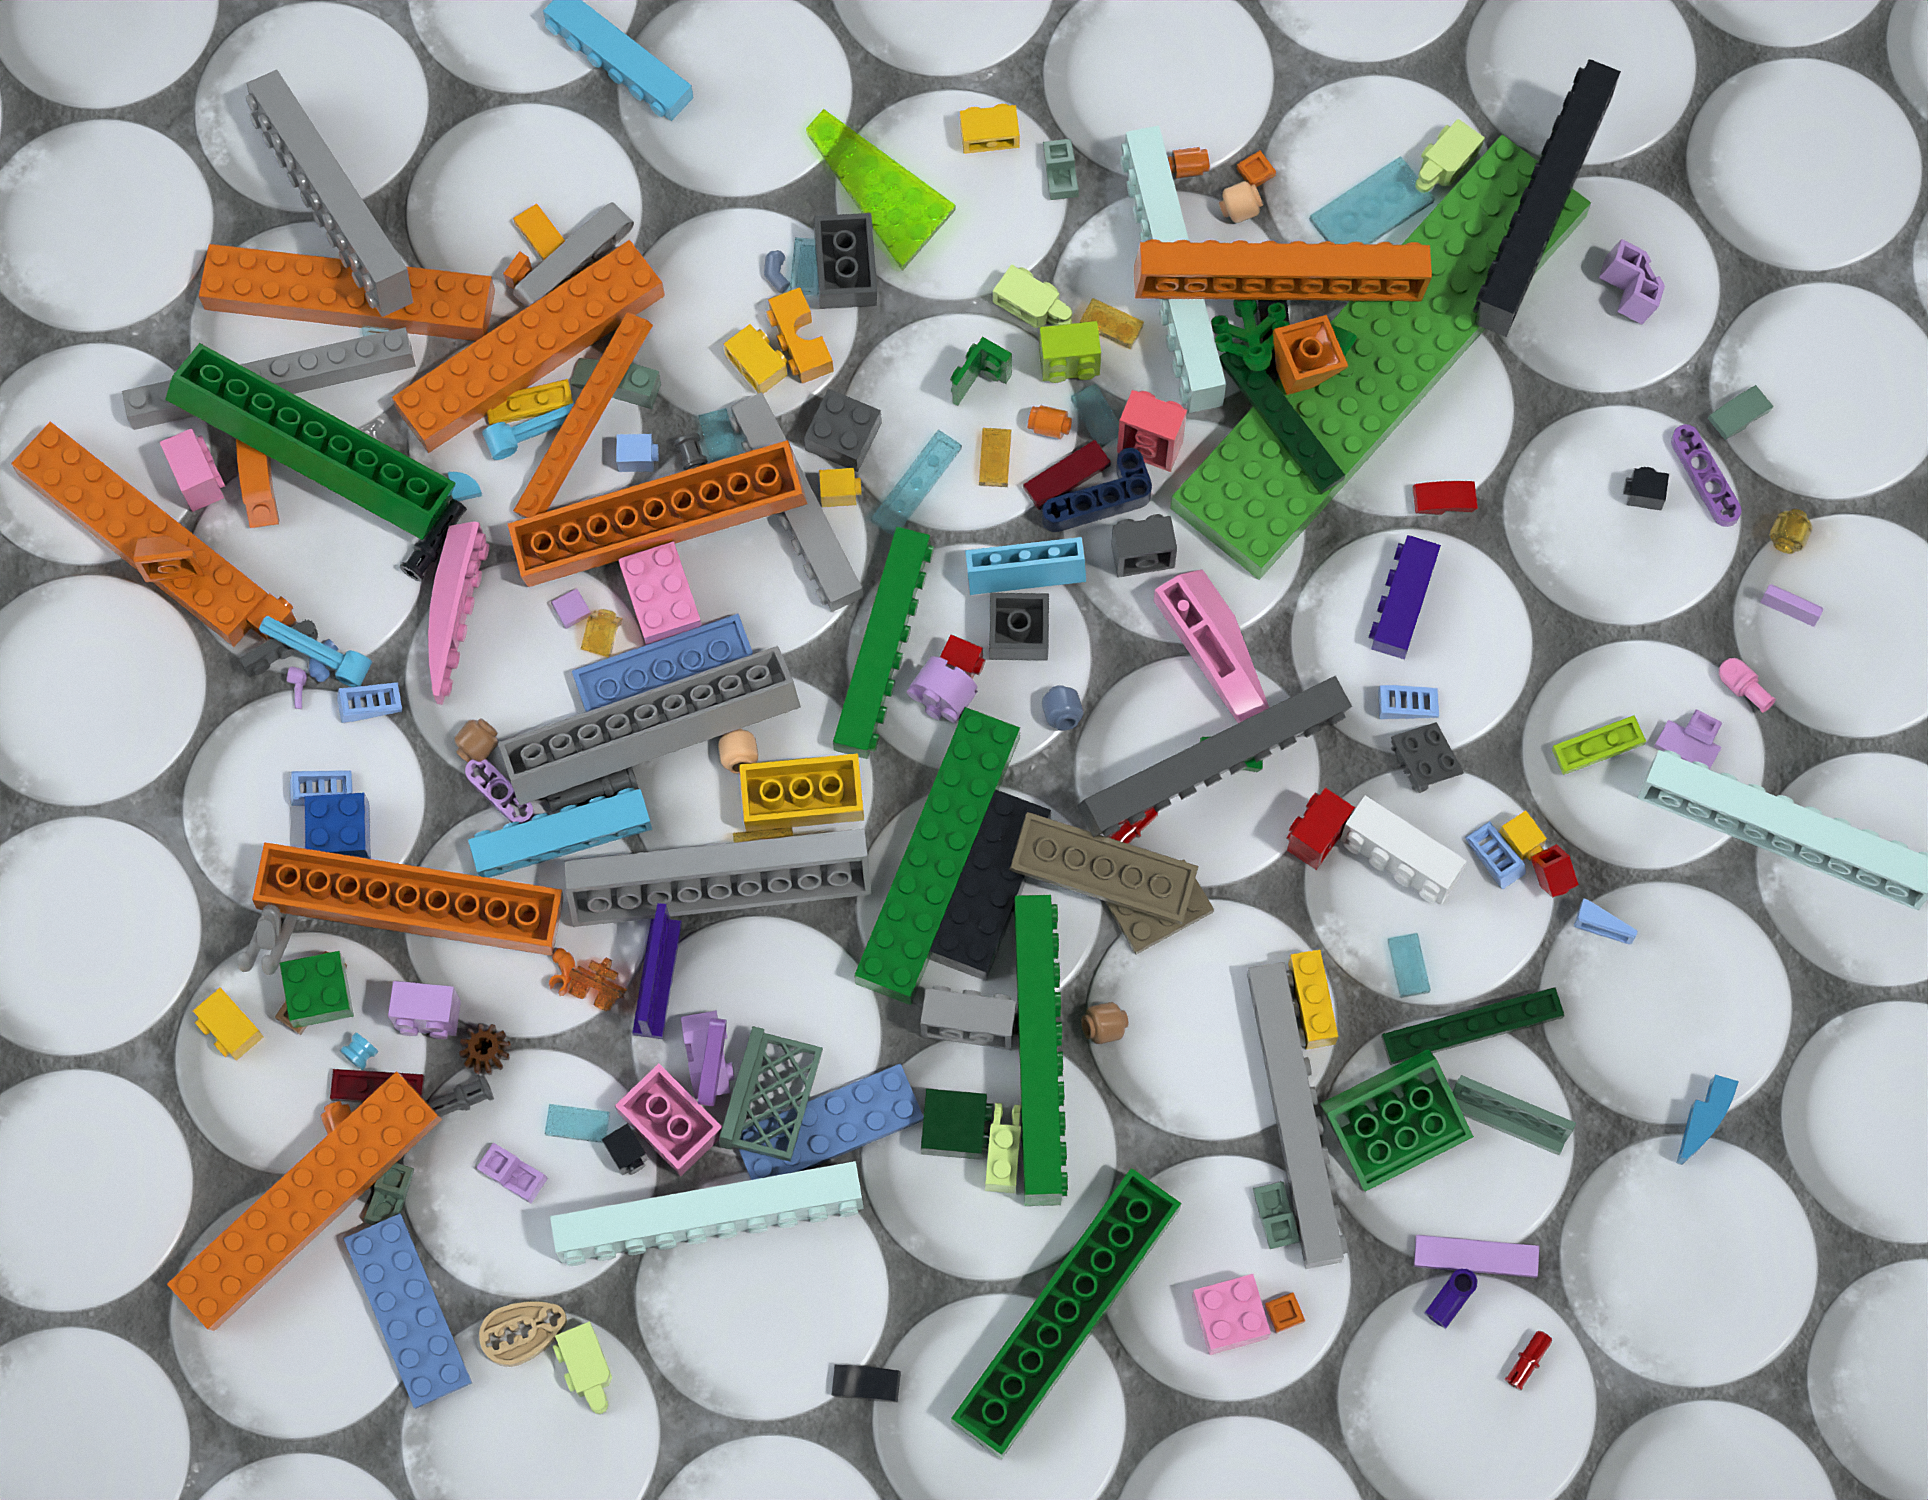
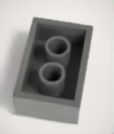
(845, 260)

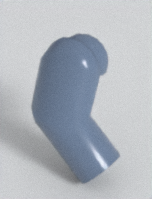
(772, 269)

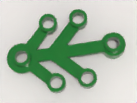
(1257, 355)

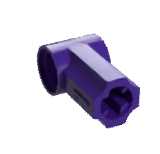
(1450, 1299)

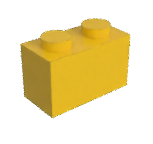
(989, 128)
(755, 358)
(228, 1024)

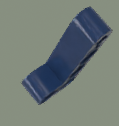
(1094, 496)

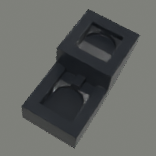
(866, 1383)

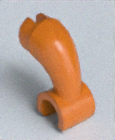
(566, 963)

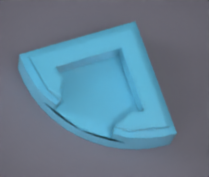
(465, 486)

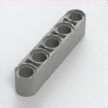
(575, 254)

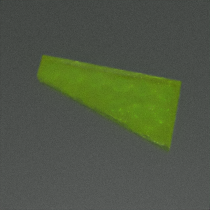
(901, 204)

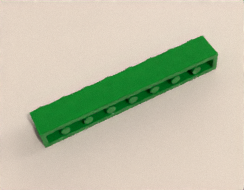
(882, 643)

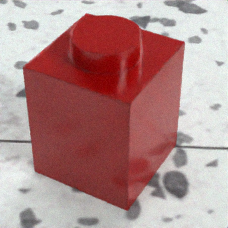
(963, 655)
(1554, 871)

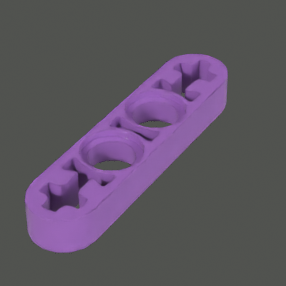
(1710, 473)

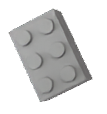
(968, 1017)

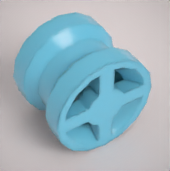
(359, 1051)

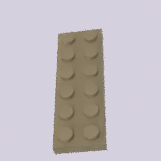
(1104, 868)

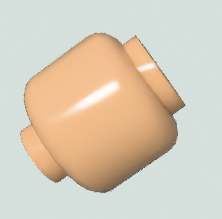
(1241, 202)
(737, 749)

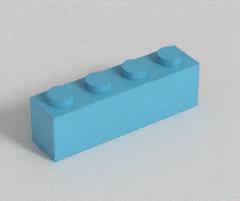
(1025, 566)

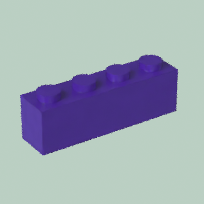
(1405, 597)

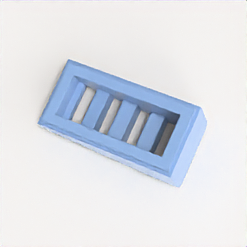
(1397, 712)
(361, 713)
(308, 777)
(1507, 870)
(1600, 922)

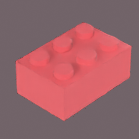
(1152, 428)

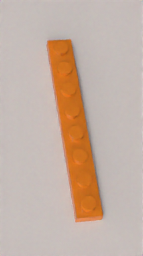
(583, 416)

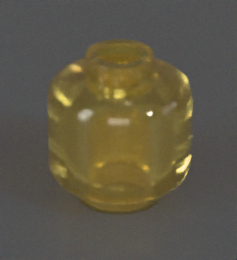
(1791, 531)

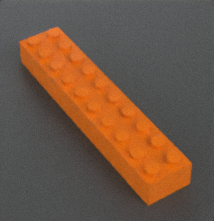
(1282, 271)
(326, 293)
(528, 346)
(657, 513)
(122, 515)
(408, 899)
(304, 1202)

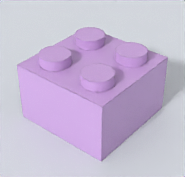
(424, 1009)

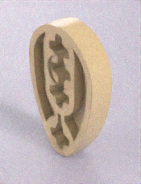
(510, 1317)

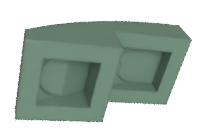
(1060, 169)
(1740, 412)
(389, 1194)
(1276, 1215)

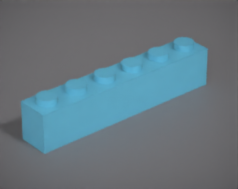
(619, 56)
(560, 833)

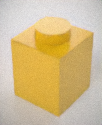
(839, 487)
(1523, 836)

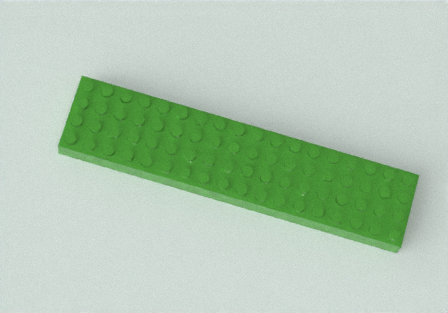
(1250, 489)

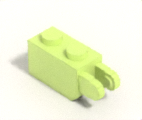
(1448, 156)
(1030, 299)
(1003, 1152)
(585, 1364)

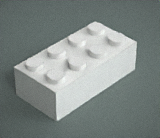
(1402, 851)

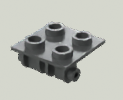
(1425, 756)

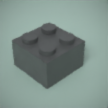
(843, 430)
(1143, 545)
(1019, 626)

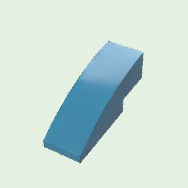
(1706, 1116)

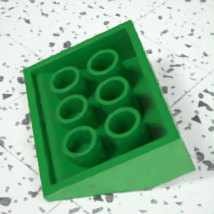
(1397, 1120)

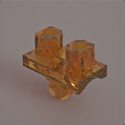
(584, 979)

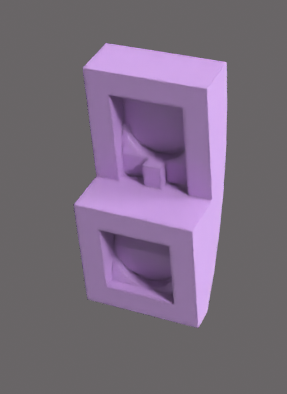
(512, 1173)

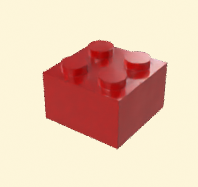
(1320, 828)

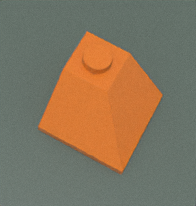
(1307, 354)
(165, 559)

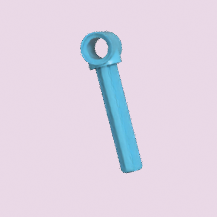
(503, 439)
(349, 668)

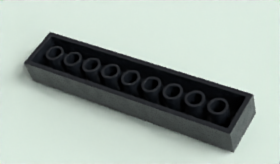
(1545, 197)

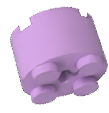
(942, 689)

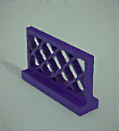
(657, 975)

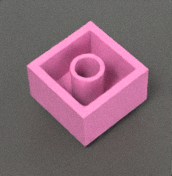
(193, 469)
(1231, 1314)

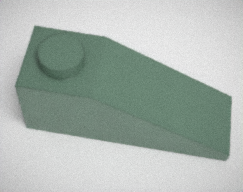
(637, 387)

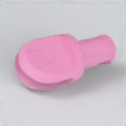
(1744, 682)

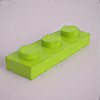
(1598, 745)

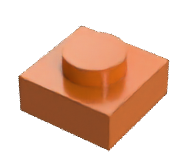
(517, 270)

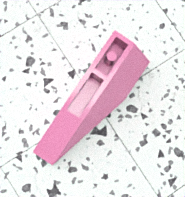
(453, 600)
(1213, 640)

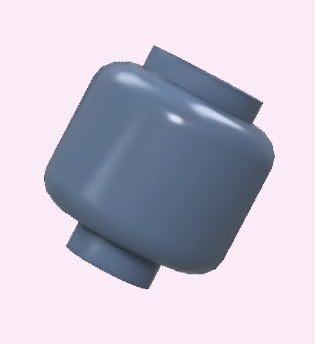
(1062, 707)

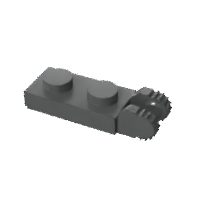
(260, 658)

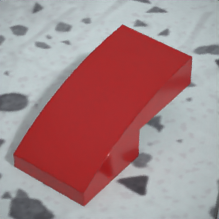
(1445, 496)

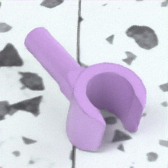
(297, 677)

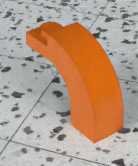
(256, 486)

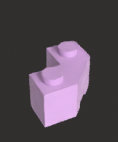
(1630, 271)
(695, 1034)

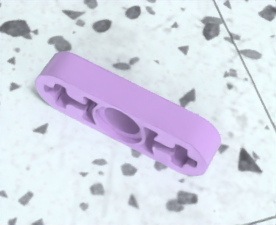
(490, 771)

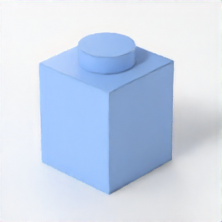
(636, 453)

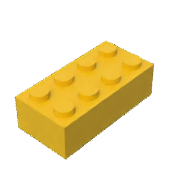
(801, 792)

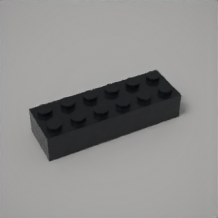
(985, 890)

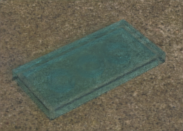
(1372, 206)

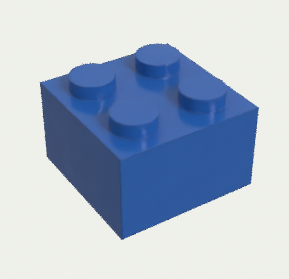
(338, 824)

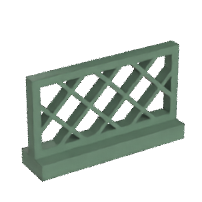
(745, 1086)
(1512, 1115)

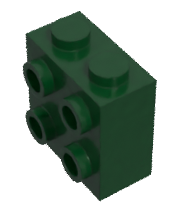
(955, 1124)

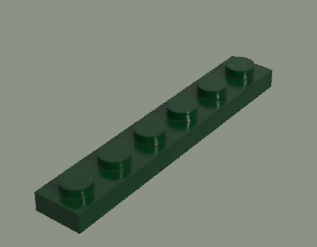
(1284, 423)
(1473, 1025)

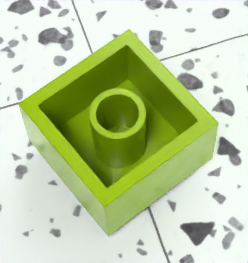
(1069, 351)

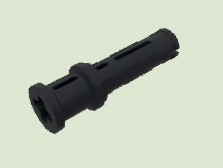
(429, 553)

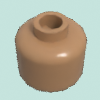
(476, 740)
(1104, 1023)

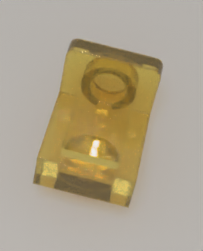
(601, 632)

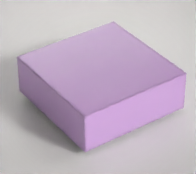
(571, 608)
(1703, 727)

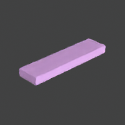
(1476, 1256)

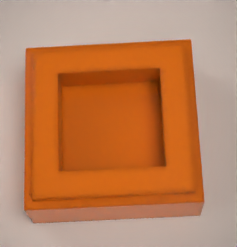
(1256, 169)
(1284, 1312)

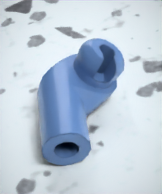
(319, 669)

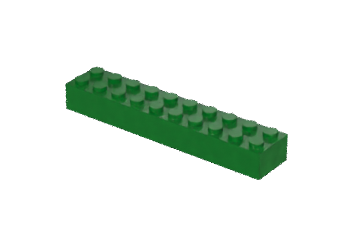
(310, 441)
(936, 855)
(1038, 1052)
(1066, 1313)

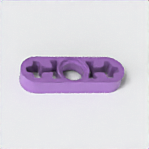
(712, 1062)

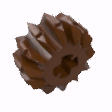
(495, 1051)

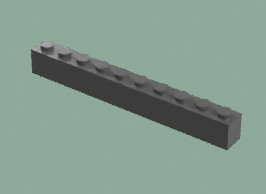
(1214, 756)

